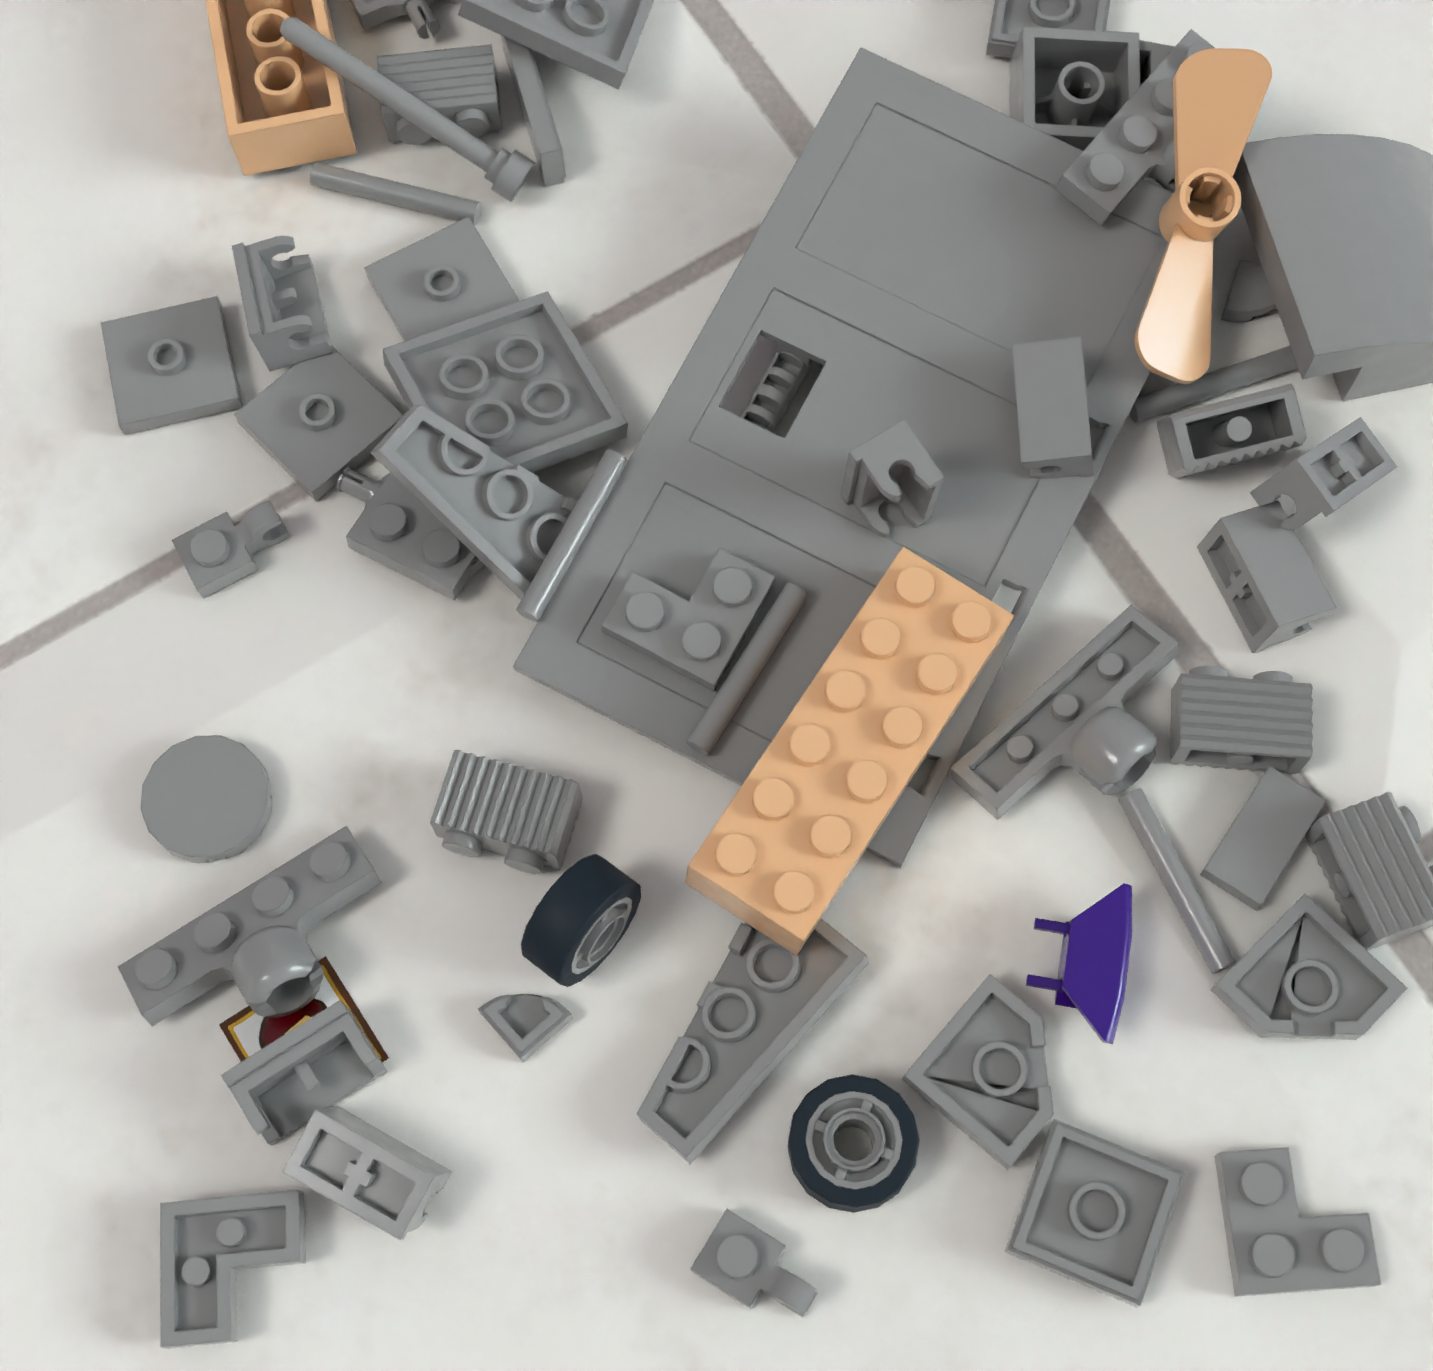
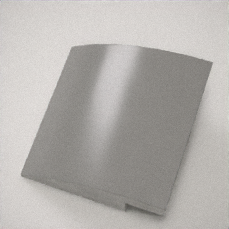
(1346, 254)

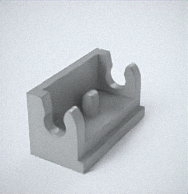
(281, 303)
(1052, 408)
(892, 470)
(1328, 474)
(1265, 576)
(304, 1072)
(365, 1171)

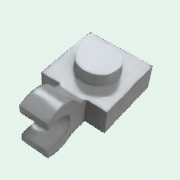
(222, 551)
(744, 1263)

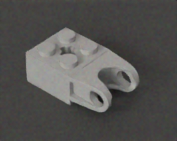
(1077, 78)

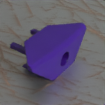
(1093, 961)

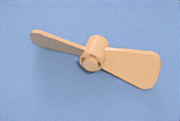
(1213, 114)

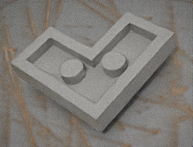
(696, 634)
(206, 1245)
(1273, 1246)

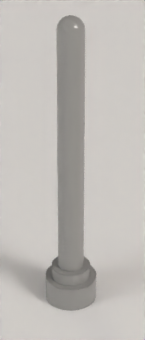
(502, 168)

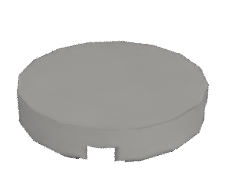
(206, 798)

